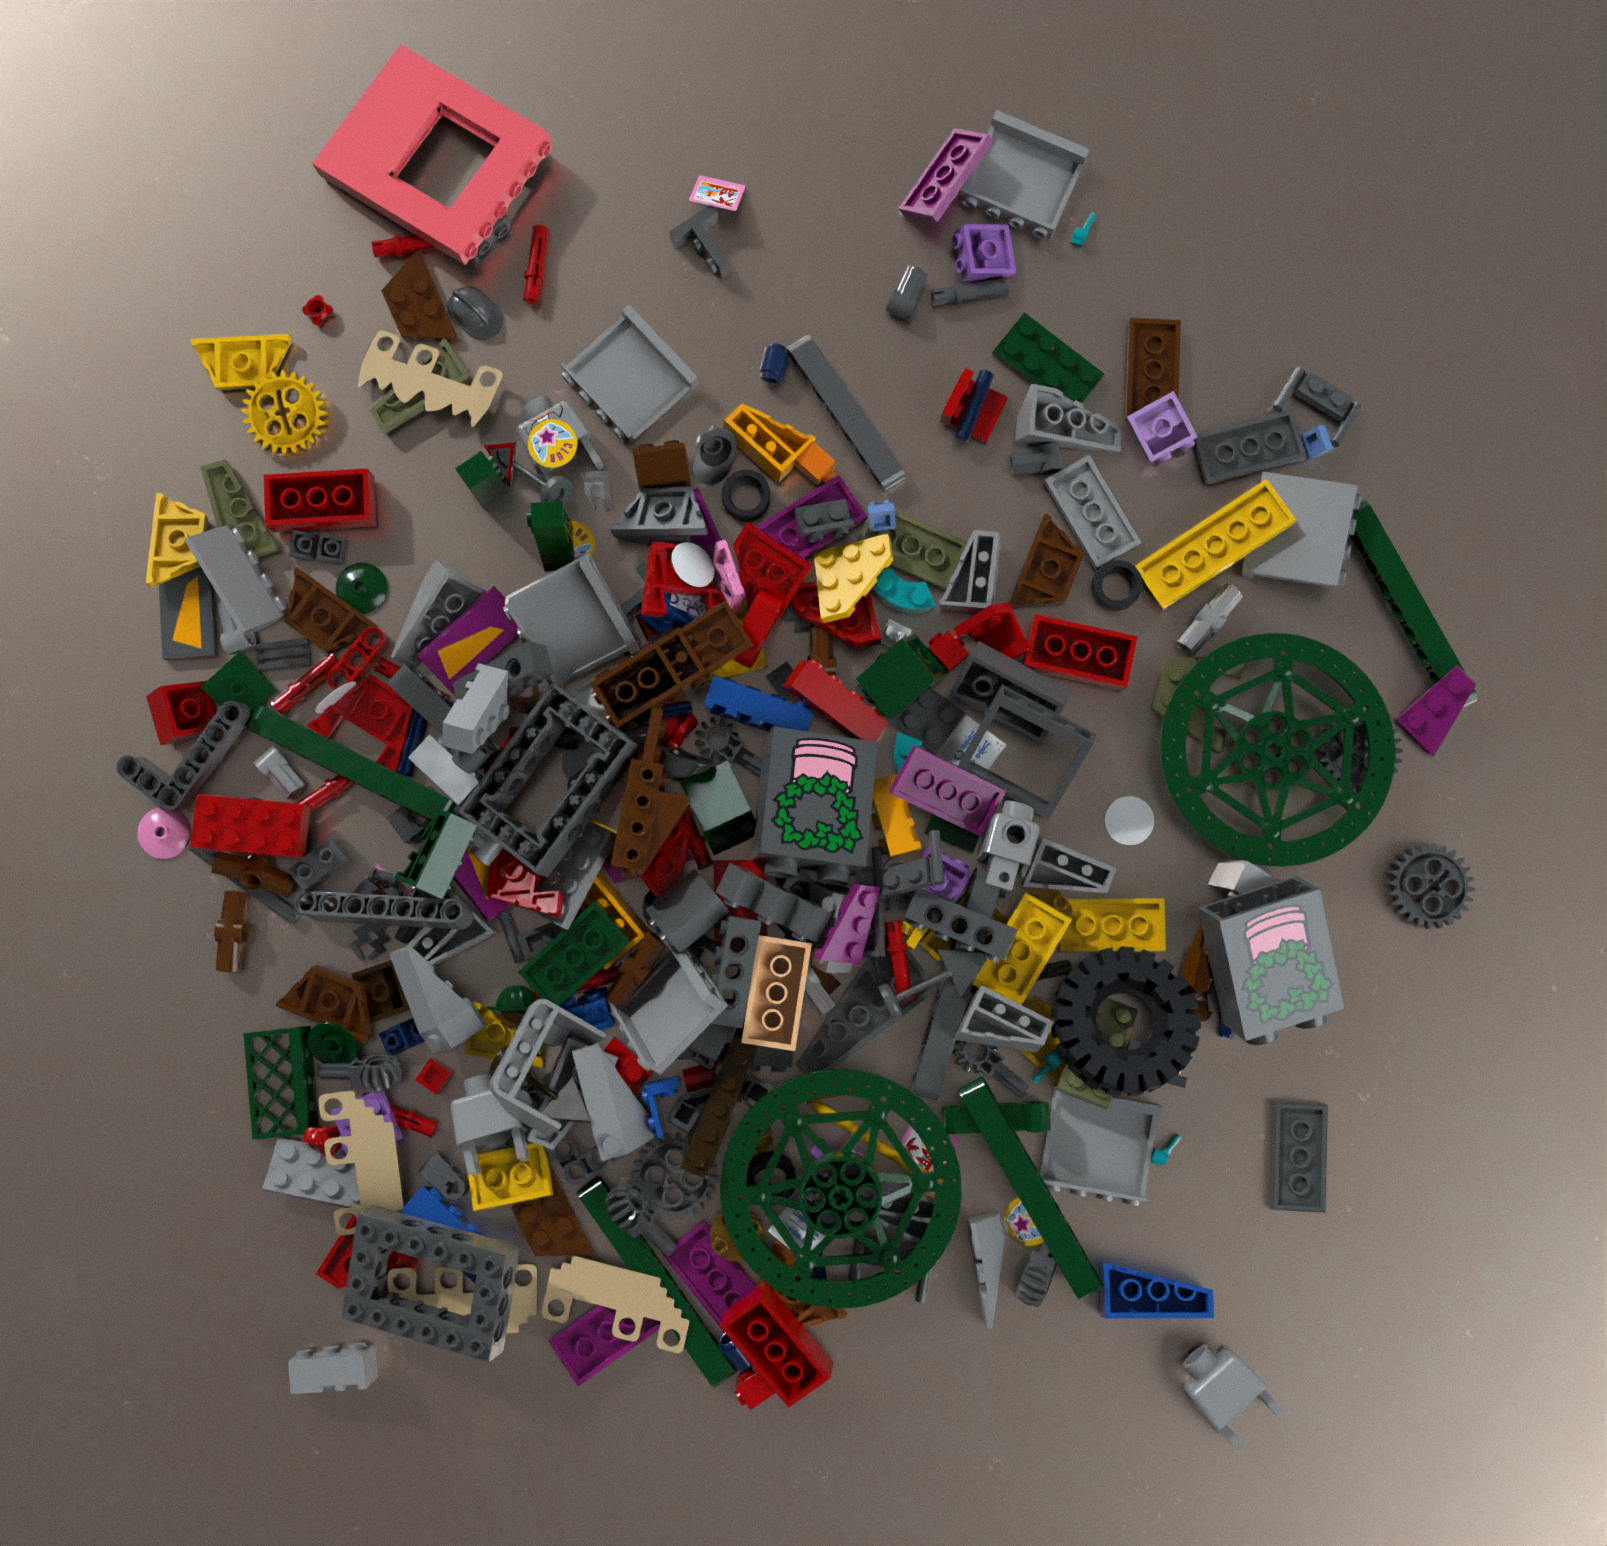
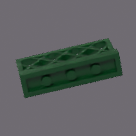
(302, 1076)

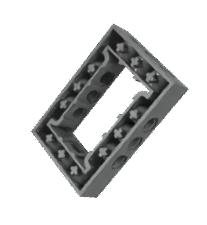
(521, 757)
(492, 1260)

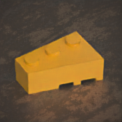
(767, 441)

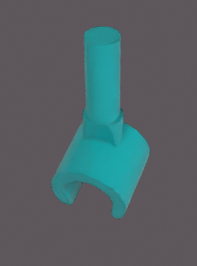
(1079, 235)
(1053, 1060)
(1161, 1157)

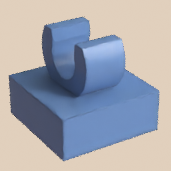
(1316, 441)
(881, 516)

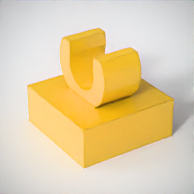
(914, 934)

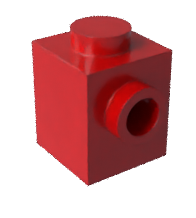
(948, 650)
(752, 1388)

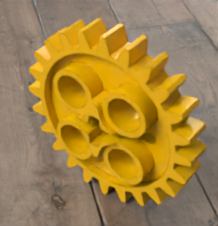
(262, 419)

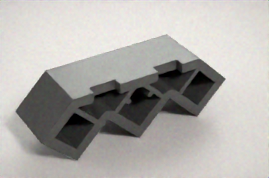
(773, 903)
(690, 1106)

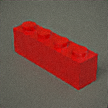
(834, 702)

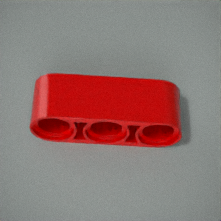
(759, 624)
(359, 647)

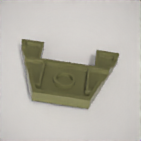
(1171, 674)

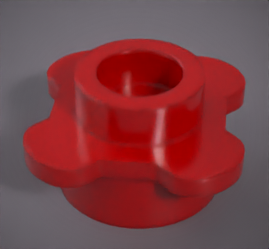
(311, 306)

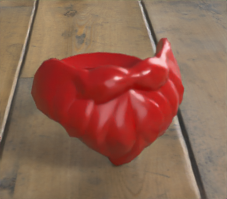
(678, 729)
(318, 1137)

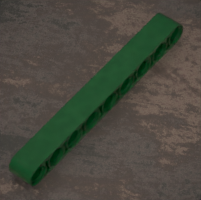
(1403, 596)
(348, 764)
(1030, 1188)
(641, 1258)

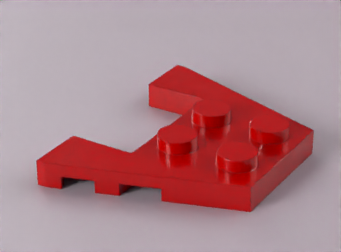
(663, 579)
(375, 710)
(518, 886)

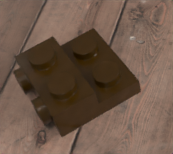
(382, 991)

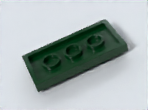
(1047, 360)
(575, 955)

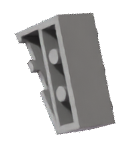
(1065, 868)
(1002, 1023)
(333, 1369)

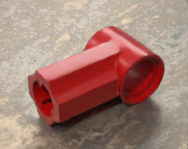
(700, 1077)

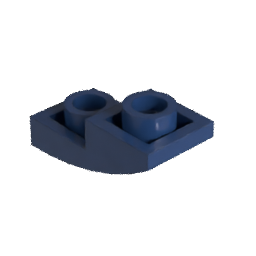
(401, 1037)

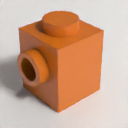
(816, 464)

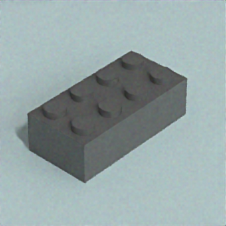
(989, 670)

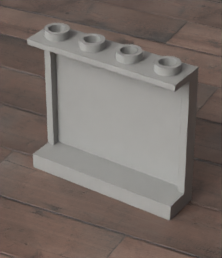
(1024, 176)
(630, 376)
(1316, 544)
(574, 618)
(669, 1009)
(1099, 1147)

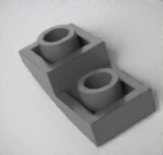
(317, 547)

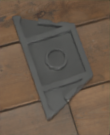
(662, 513)

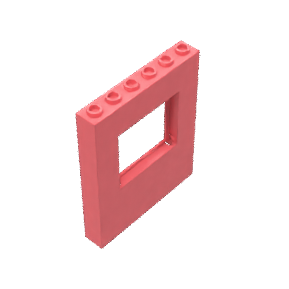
(393, 123)

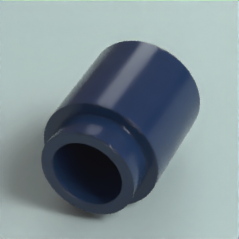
(774, 363)
(733, 1354)

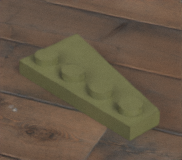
(392, 412)
(235, 508)

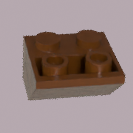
(662, 465)

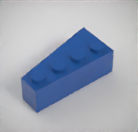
(754, 708)
(432, 1206)
(1144, 1295)

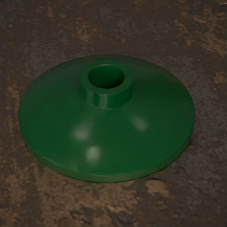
(374, 587)
(332, 1044)

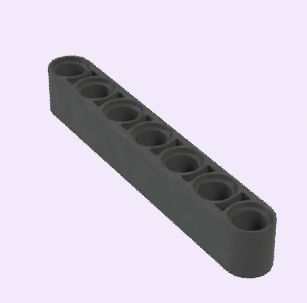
(846, 413)
(393, 915)

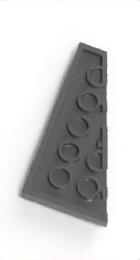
(861, 1013)

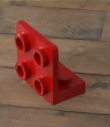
(957, 403)
(996, 628)

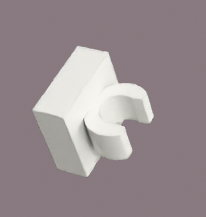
(893, 633)

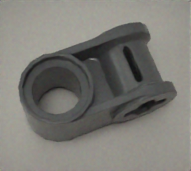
(442, 1173)

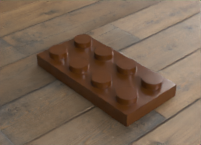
(1151, 361)

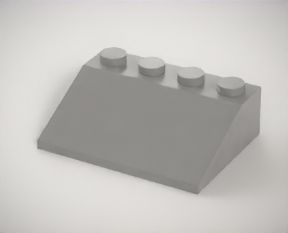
(237, 578)

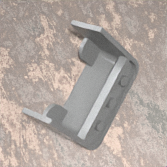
(541, 1024)

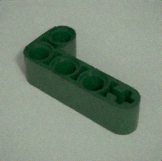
(1023, 1116)

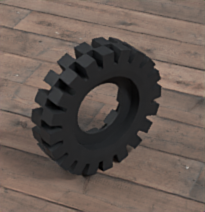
(1163, 994)

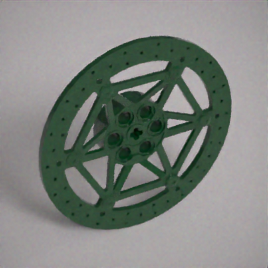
(1281, 741)
(840, 1180)

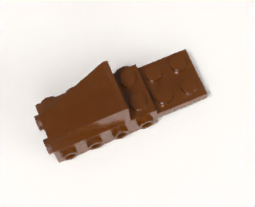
(670, 666)
(656, 816)

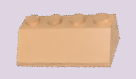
(776, 993)

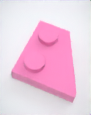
(726, 576)

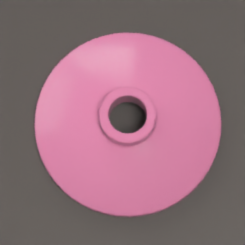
(174, 839)

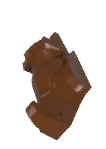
(1199, 975)

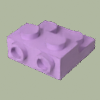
(1163, 428)

